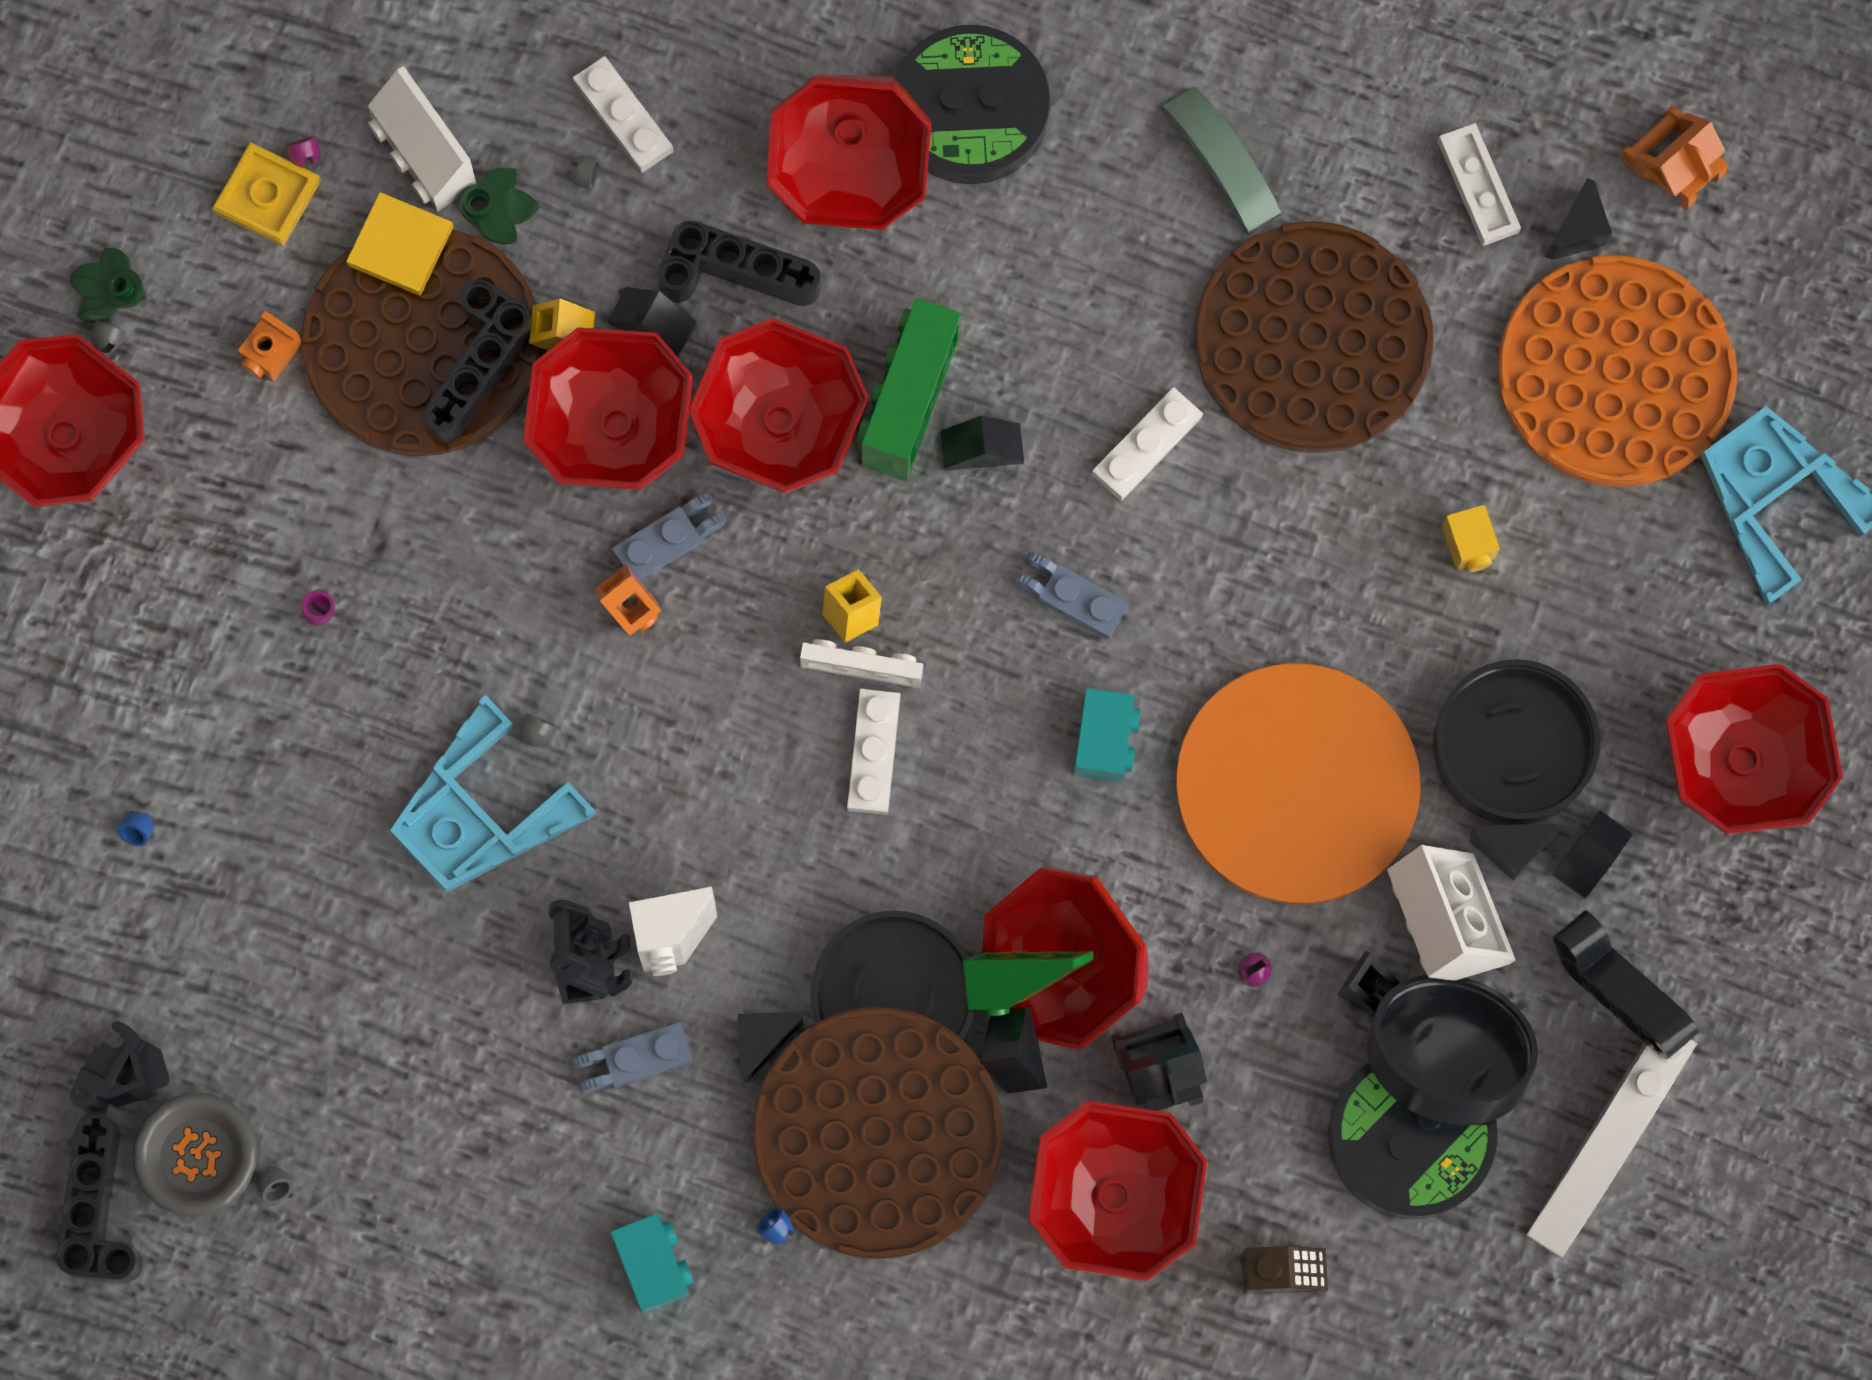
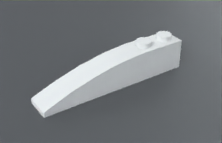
(1606, 1147)

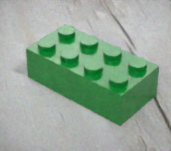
(910, 388)

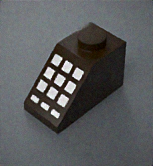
(1284, 1269)

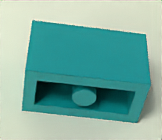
(1105, 735)
(651, 1262)

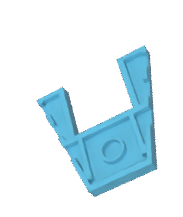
(1757, 467)
(453, 834)

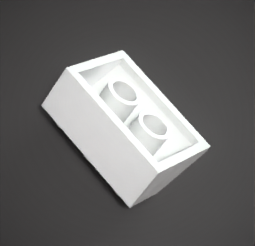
(420, 141)
(1449, 913)
(671, 928)

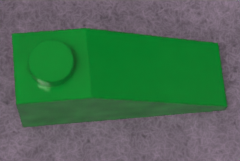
(1008, 978)

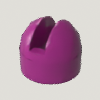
(303, 149)
(322, 603)
(1259, 977)

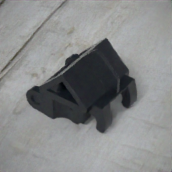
(585, 955)
(120, 1074)
(1165, 1076)

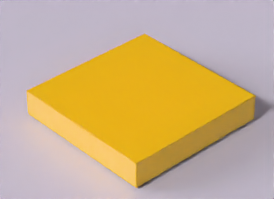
(266, 194)
(400, 244)

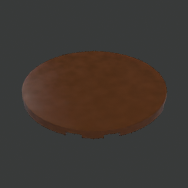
(1313, 337)
(387, 351)
(878, 1132)

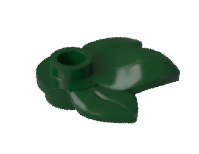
(503, 207)
(102, 283)

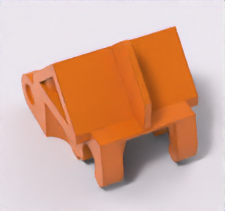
(1686, 162)

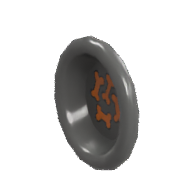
(194, 1154)

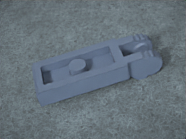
(667, 538)
(1073, 596)
(637, 1058)

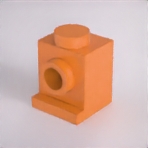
(273, 361)
(617, 589)

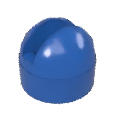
(136, 828)
(775, 1226)

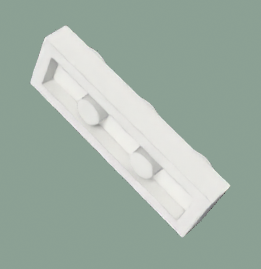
(623, 114)
(1479, 184)
(1147, 444)
(861, 663)
(873, 752)

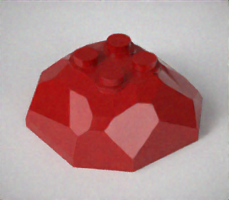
(849, 151)
(778, 405)
(608, 409)
(65, 420)
(1753, 749)
(1072, 914)
(1117, 1190)

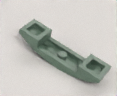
(1224, 157)

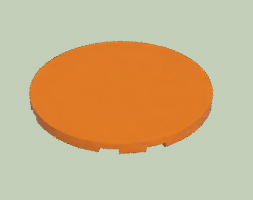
(1616, 371)
(1298, 784)

